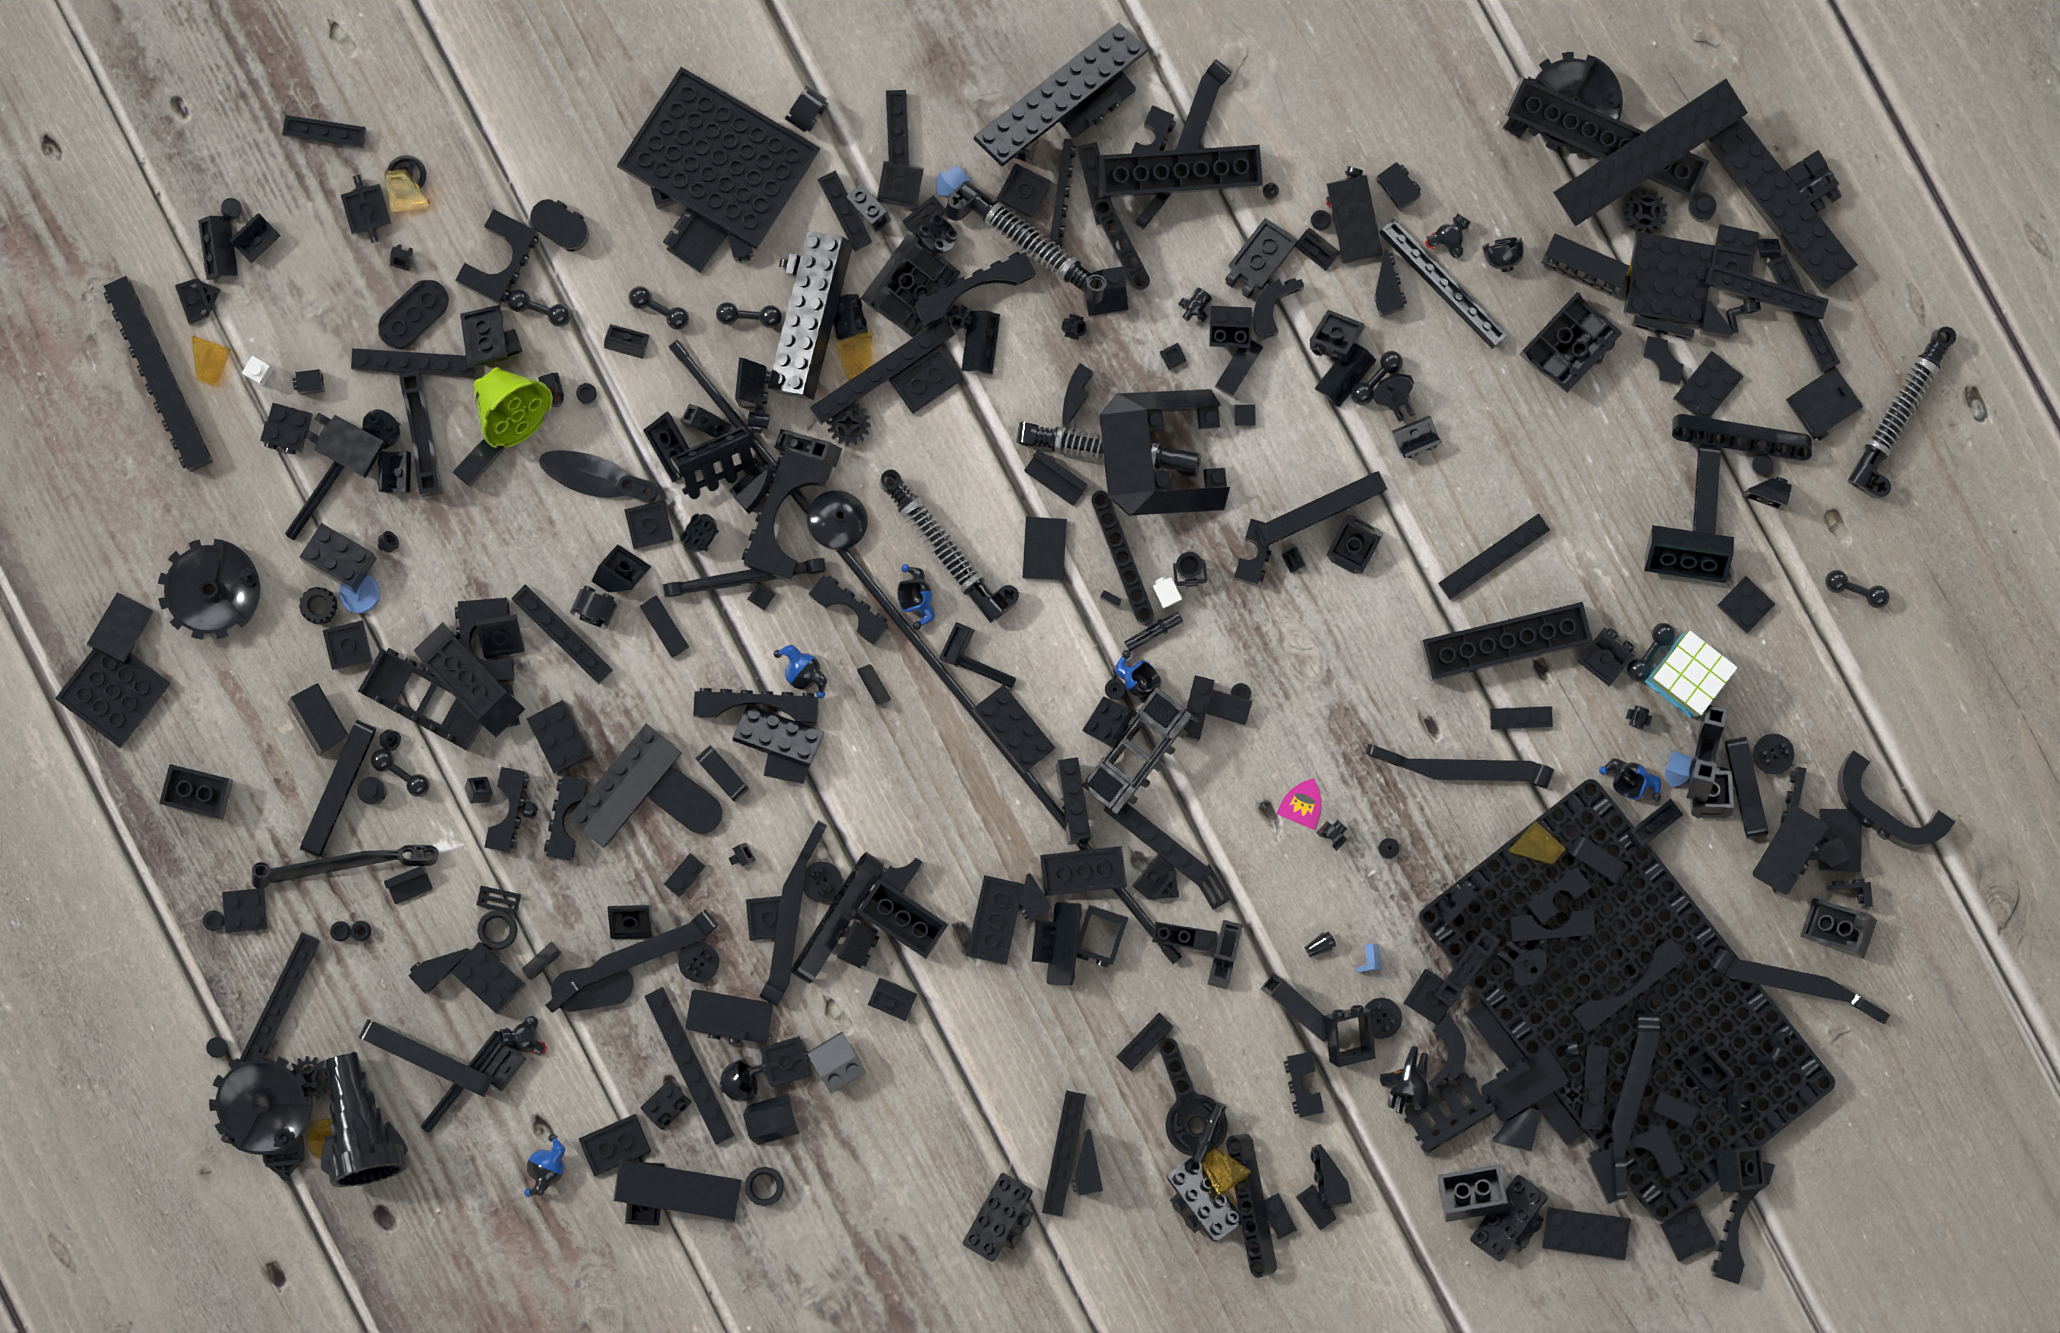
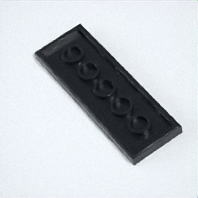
(677, 1190)

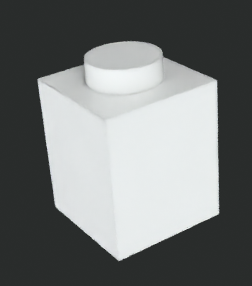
(257, 371)
(1166, 592)

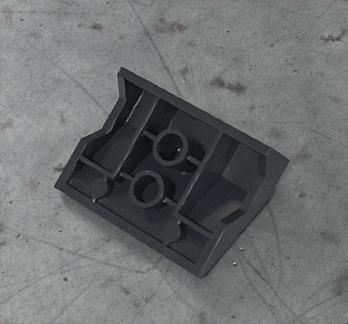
(903, 279)
(1571, 343)

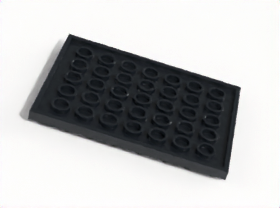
(718, 158)

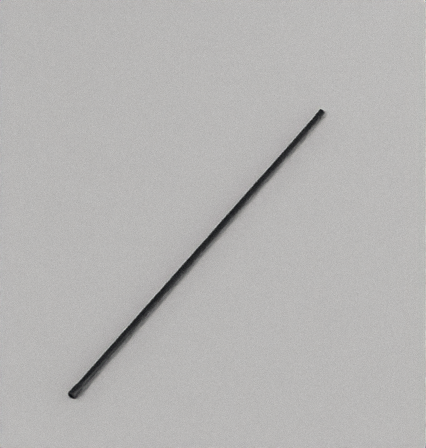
(684, 357)

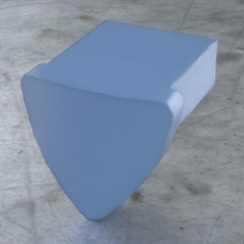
(950, 180)
(1678, 769)
(1373, 959)

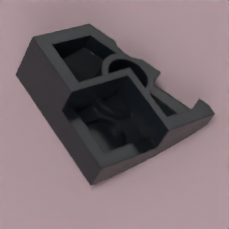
(1519, 1130)

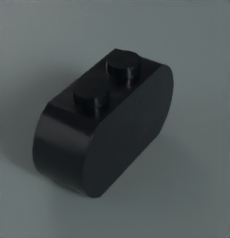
(559, 224)

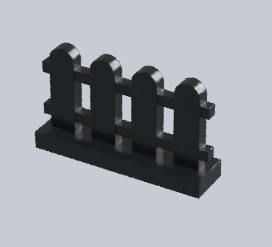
(710, 452)
(1459, 1112)

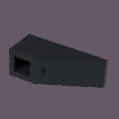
(1387, 292)
(1184, 937)
(1332, 1184)

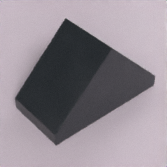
(1714, 323)

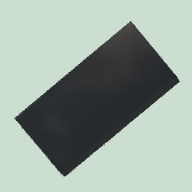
(666, 442)
(317, 719)
(641, 1214)

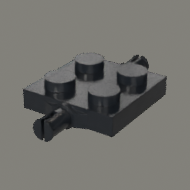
(365, 209)
(784, 1062)

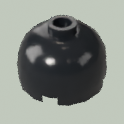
(1504, 253)
(738, 1082)

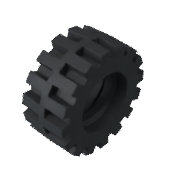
(305, 602)

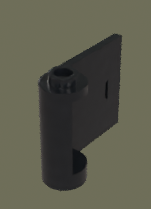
(1824, 403)

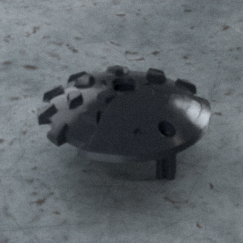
(1585, 80)
(205, 565)
(258, 1127)

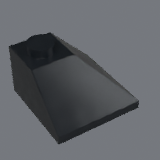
(1115, 293)
(1770, 492)
(620, 571)

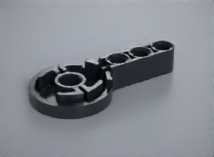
(1189, 1106)

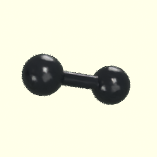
(728, 313)
(558, 315)
(676, 318)
(1390, 363)
(1876, 596)
(1663, 635)
(417, 784)

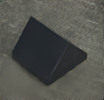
(1294, 559)

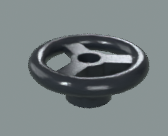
(413, 161)

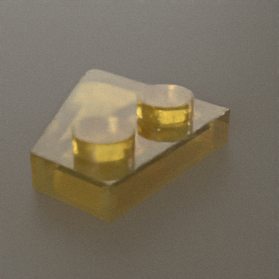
(403, 192)
(855, 353)
(209, 360)
(1538, 845)

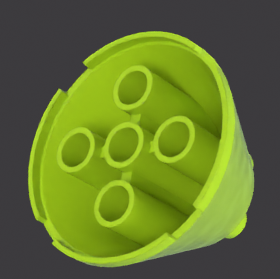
(510, 406)

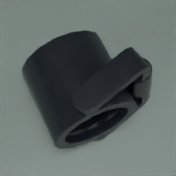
(1189, 568)

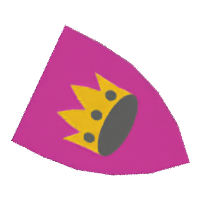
(1302, 804)

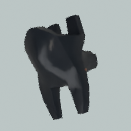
(1408, 1083)

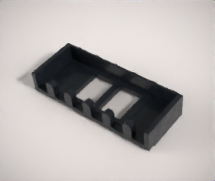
(386, 682)
(1164, 718)

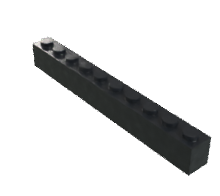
(157, 373)

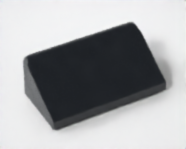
(1317, 249)
(626, 341)
(873, 684)
(1229, 707)
(541, 961)

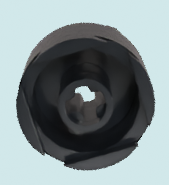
(806, 108)
(593, 607)

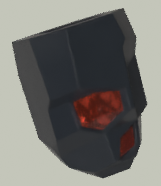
(554, 383)

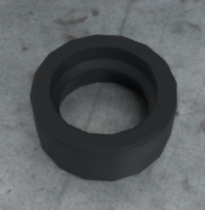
(482, 926)
(768, 1201)

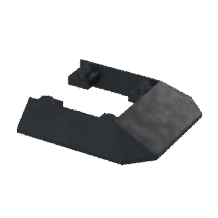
(1128, 454)

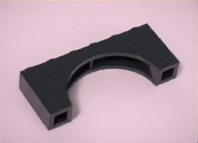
(793, 473)

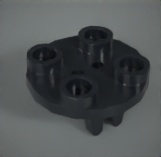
(930, 237)
(388, 432)
(699, 532)
(1765, 758)
(826, 890)
(705, 954)
(1391, 1023)

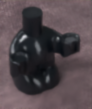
(1196, 305)

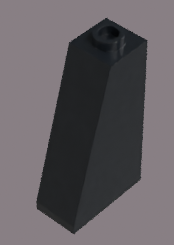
(1296, 1006)

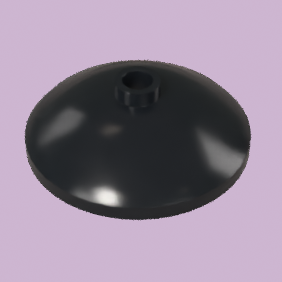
(828, 528)

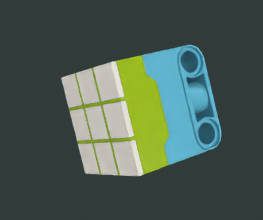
(1691, 674)

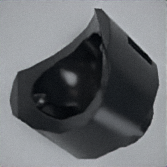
(1702, 207)
(371, 791)
(1333, 832)

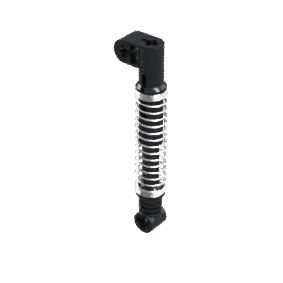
(997, 216)
(1896, 417)
(1057, 438)
(947, 552)

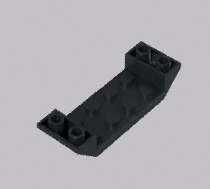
(468, 680)

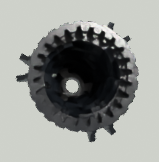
(360, 1143)

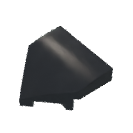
(196, 299)
(1157, 880)
(286, 1161)

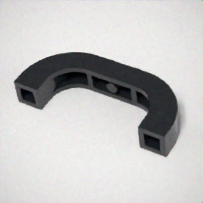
(1880, 820)

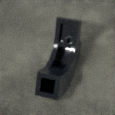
(1263, 312)
(1454, 1041)

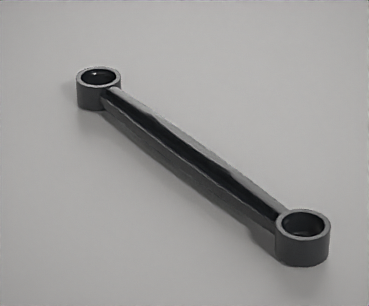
(737, 579)

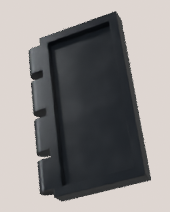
(695, 240)

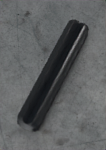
(987, 671)

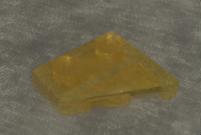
(1223, 1171)

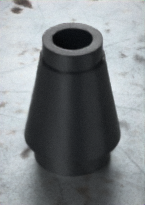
(1321, 944)

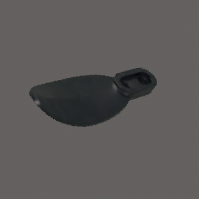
(594, 476)

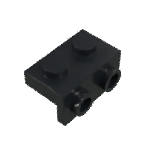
(254, 238)
(849, 317)
(1416, 437)
(394, 472)
(665, 1105)

